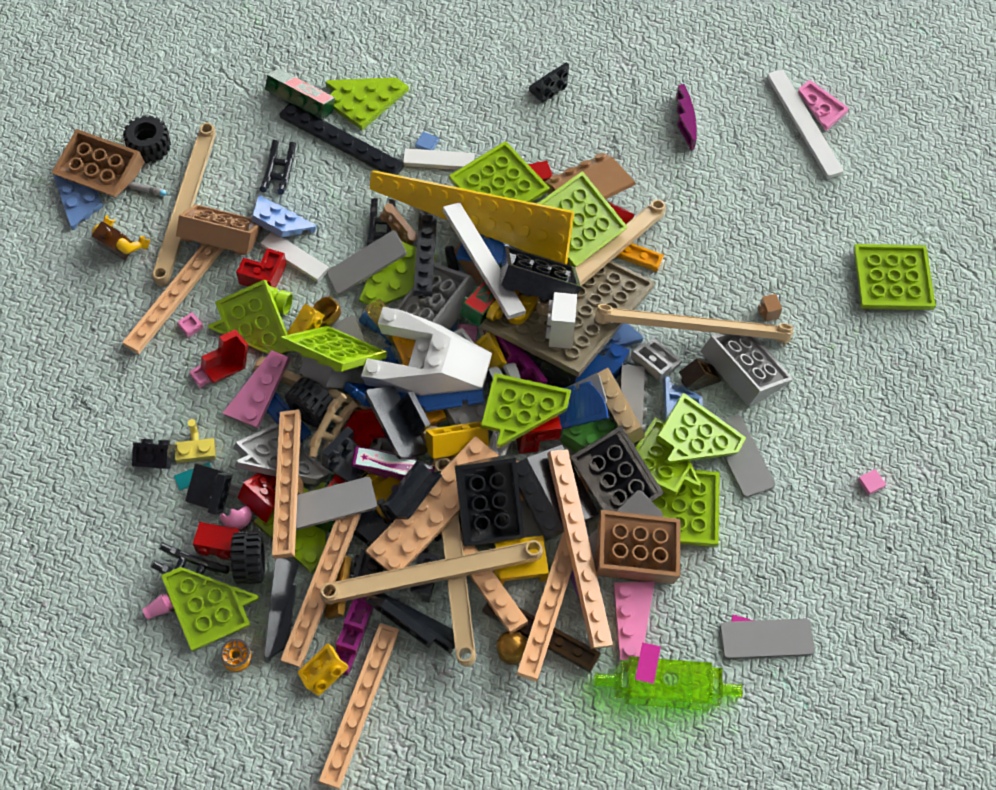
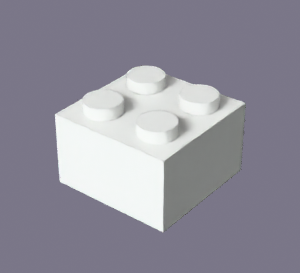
(561, 320)

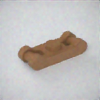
(398, 224)

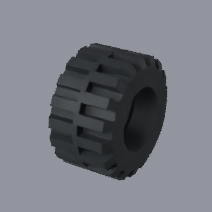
(148, 128)
(310, 400)
(247, 558)

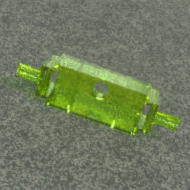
(691, 692)

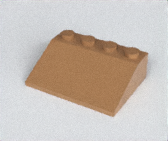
(98, 163)
(602, 171)
(218, 229)
(638, 547)

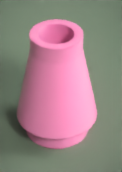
(159, 606)

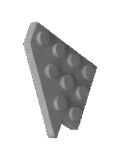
(261, 454)

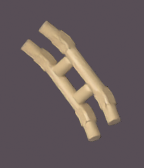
(330, 416)

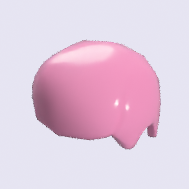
(237, 519)

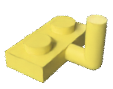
(195, 449)

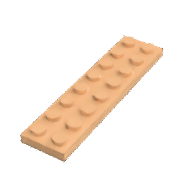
(409, 537)

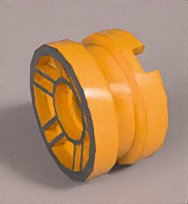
(227, 654)

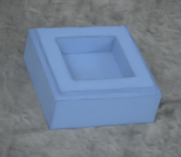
(426, 141)

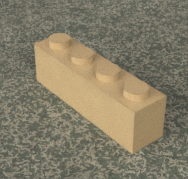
(620, 408)

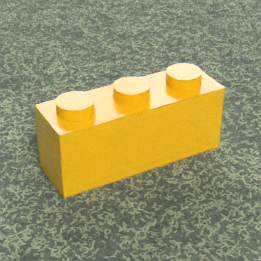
(453, 439)

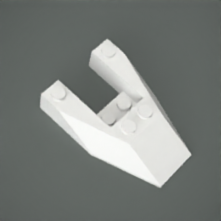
(438, 362)

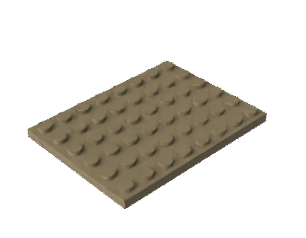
(609, 286)

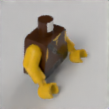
(116, 241)

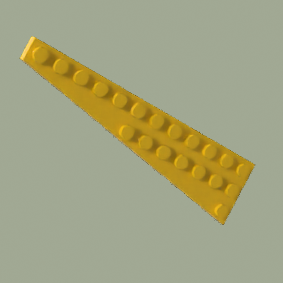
(515, 222)

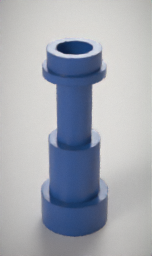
(366, 321)

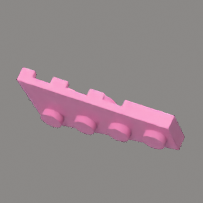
(256, 395)
(632, 615)

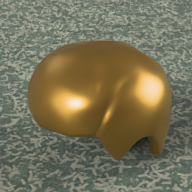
(329, 308)
(511, 647)

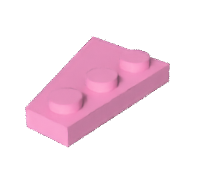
(822, 104)

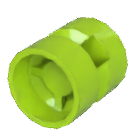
(282, 299)

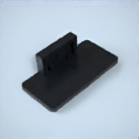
(400, 419)

